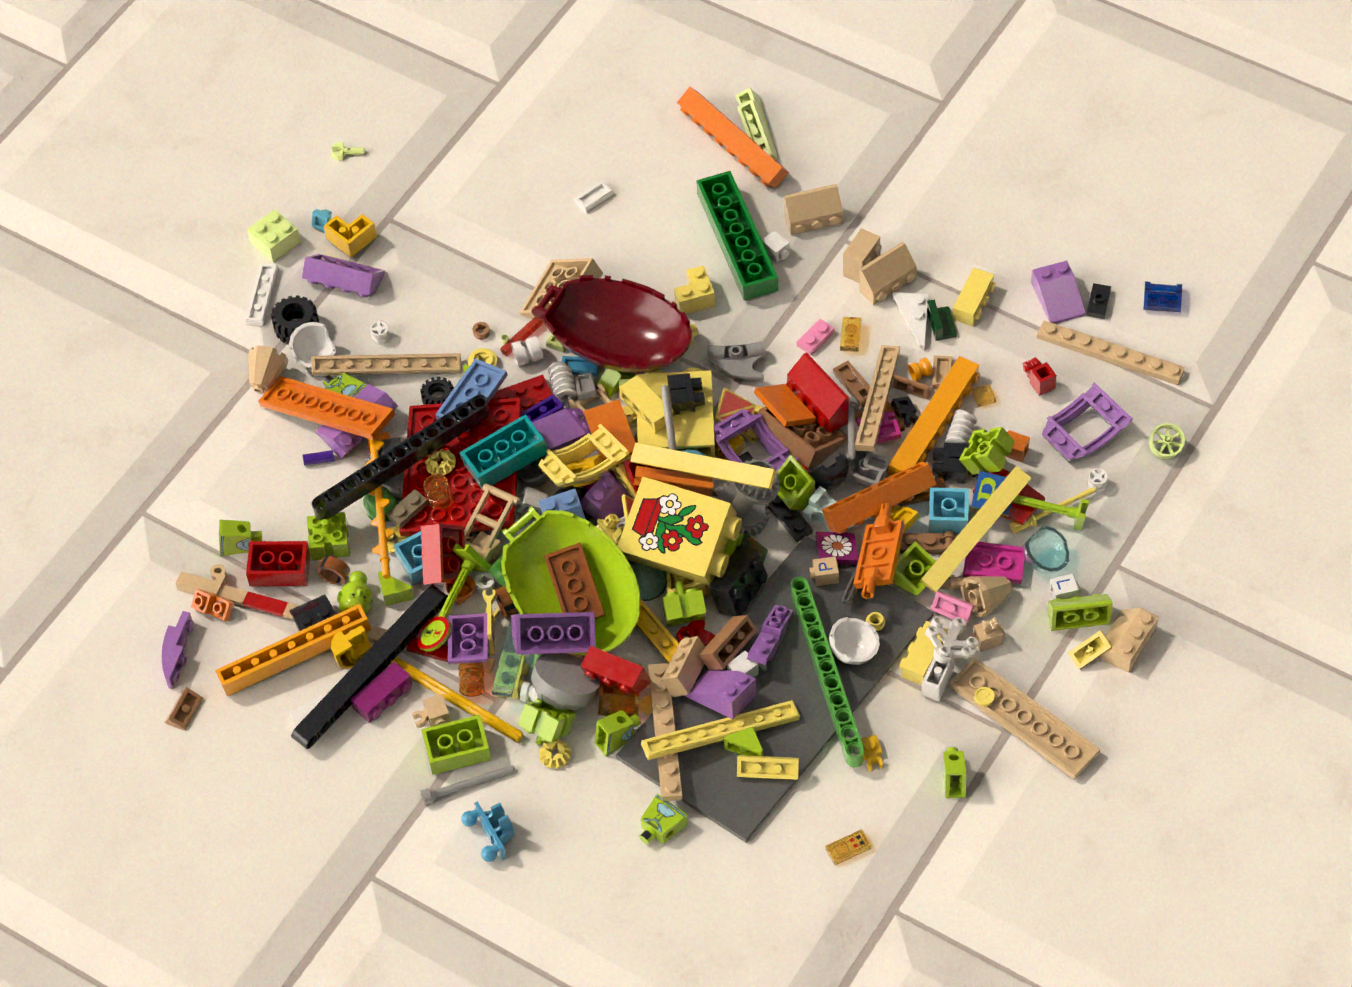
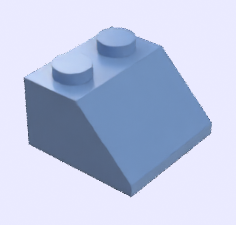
(565, 501)

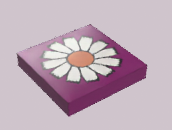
(839, 545)

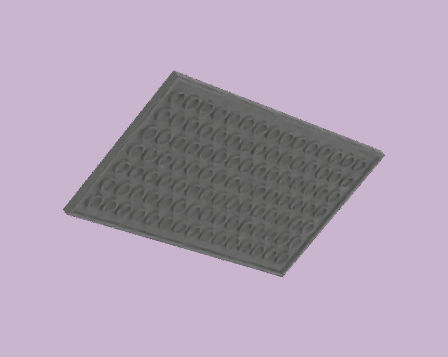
(710, 770)

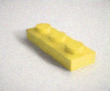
(767, 767)

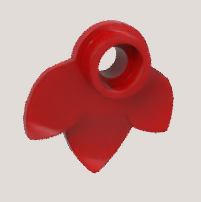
(695, 628)

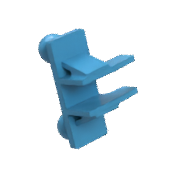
(489, 821)

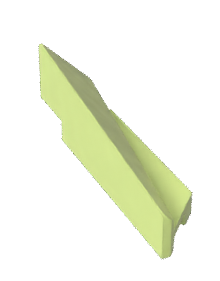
(755, 120)

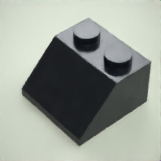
(312, 612)

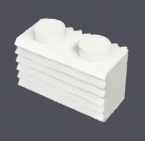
(937, 679)

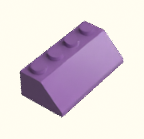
(342, 274)
(343, 442)
(553, 632)

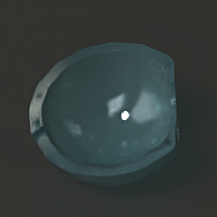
(1046, 550)
(650, 581)

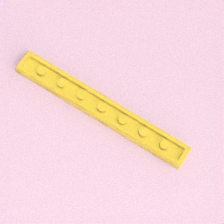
(703, 466)
(975, 529)
(717, 730)

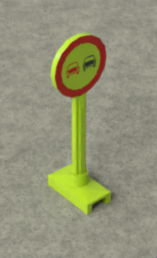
(437, 630)

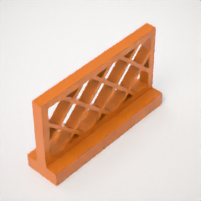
(686, 481)

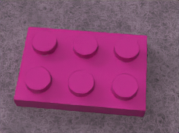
(995, 560)

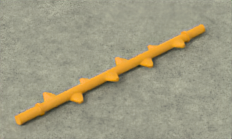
(379, 520)

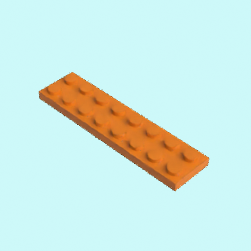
(326, 407)

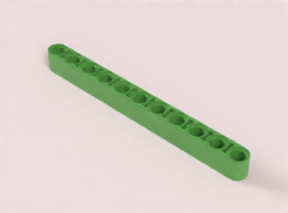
(829, 678)

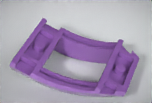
(1102, 405)
(739, 423)

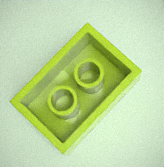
(456, 744)

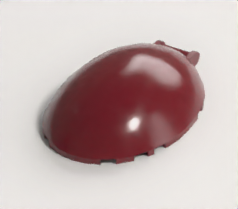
(616, 323)

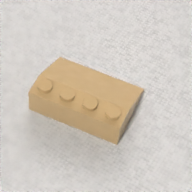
(557, 274)

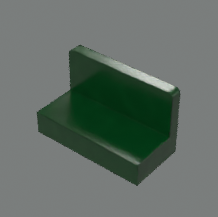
(941, 321)

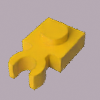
(872, 751)

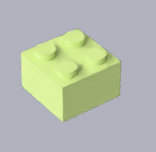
(273, 235)

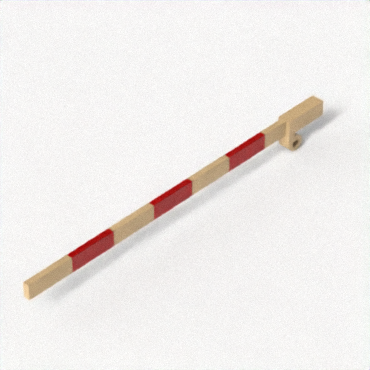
(189, 583)

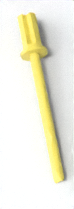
(1015, 527)

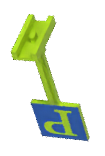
(988, 483)

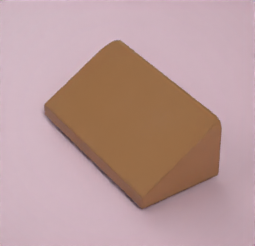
(912, 387)
(183, 709)

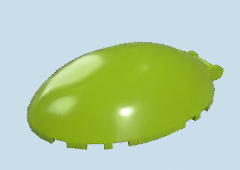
(532, 586)

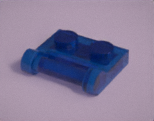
(1163, 299)

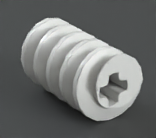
(562, 381)
(961, 427)

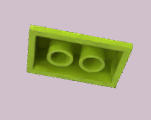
(1079, 612)

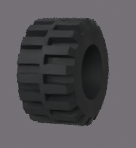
(292, 309)

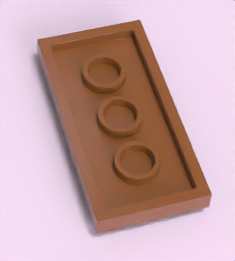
(574, 581)

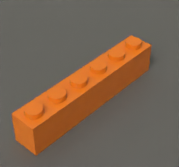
(867, 502)

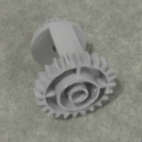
(750, 501)

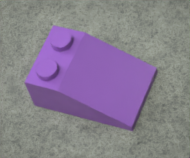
(1058, 292)
(562, 428)
(605, 498)
(468, 639)
(724, 691)

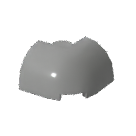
(868, 468)

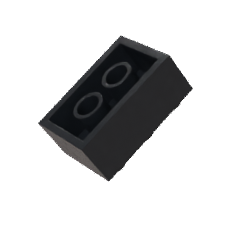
(739, 583)

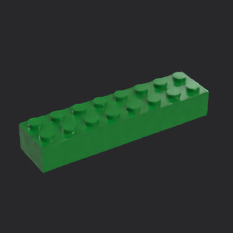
(737, 235)

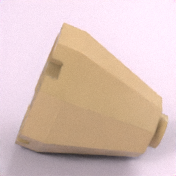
(265, 367)
(985, 593)

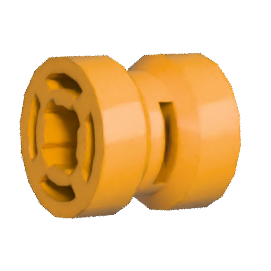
(920, 369)

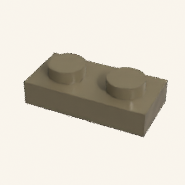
(407, 508)

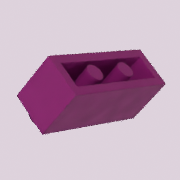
(381, 692)

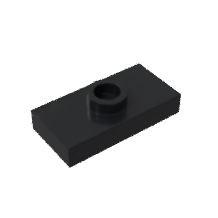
(1098, 301)

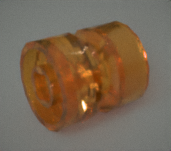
(438, 491)
(471, 679)

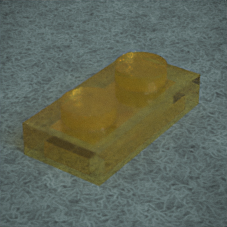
(850, 334)

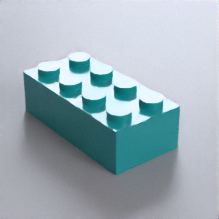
(504, 452)

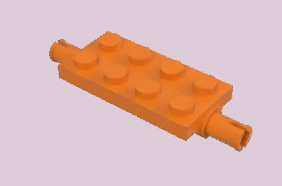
(879, 552)

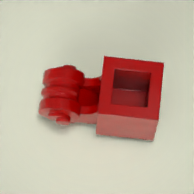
(1041, 376)

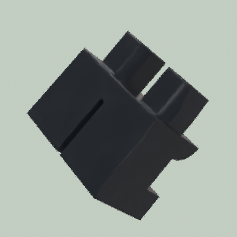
(681, 392)
(951, 466)

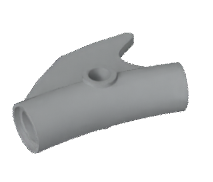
(737, 359)

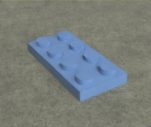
(477, 380)

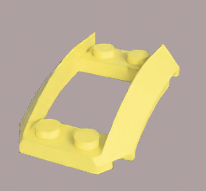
(602, 440)

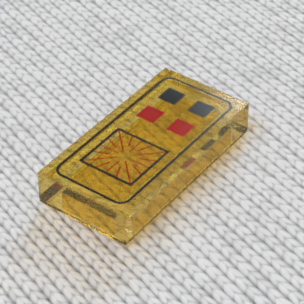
(848, 847)

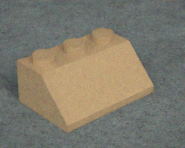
(813, 209)
(887, 273)
(1129, 637)

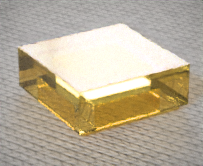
(983, 395)

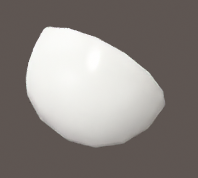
(309, 341)
(853, 641)

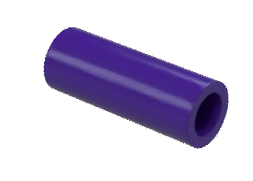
(318, 457)

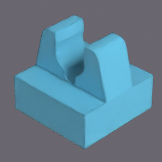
(320, 218)

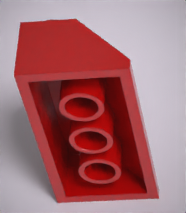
(819, 393)

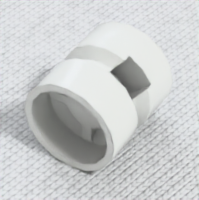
(527, 351)

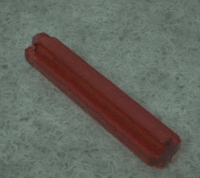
(522, 335)

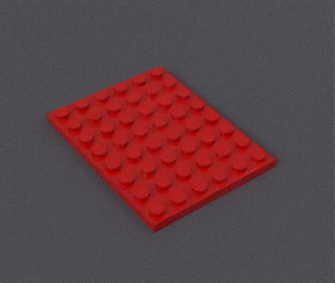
(462, 484)

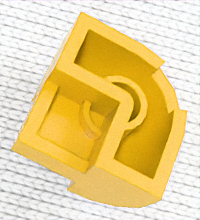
(350, 647)

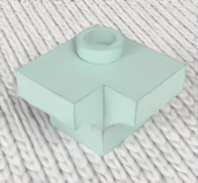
(817, 501)

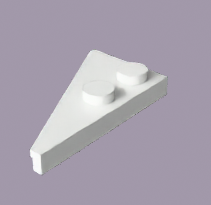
(914, 310)

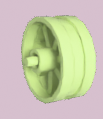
(1167, 441)

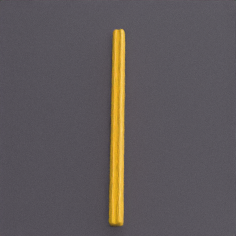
(460, 701)

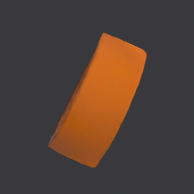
(465, 592)

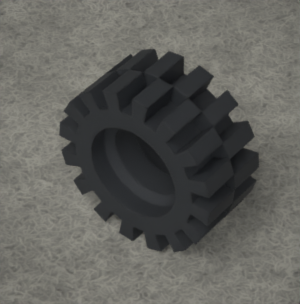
(434, 386)

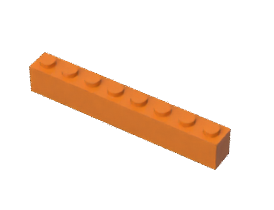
(731, 136)

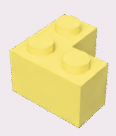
(698, 292)

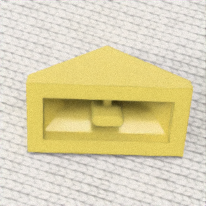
(1090, 649)

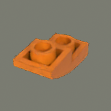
(212, 604)

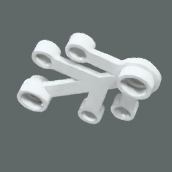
(942, 652)

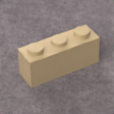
(684, 667)

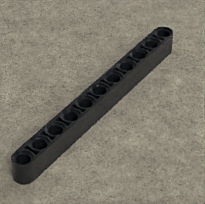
(401, 457)
(369, 667)

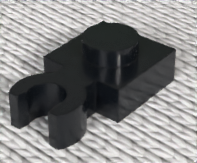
(904, 408)

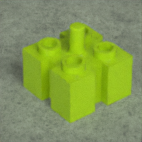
(987, 450)
(328, 536)
(683, 607)
(546, 721)

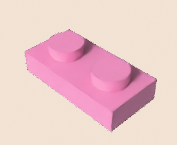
(815, 336)
(952, 606)

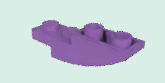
(771, 635)
(173, 648)

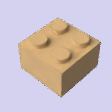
(861, 251)

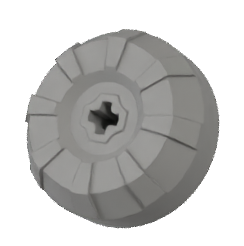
(562, 681)

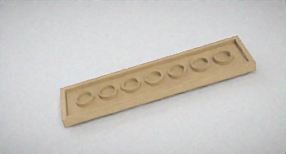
(1026, 719)

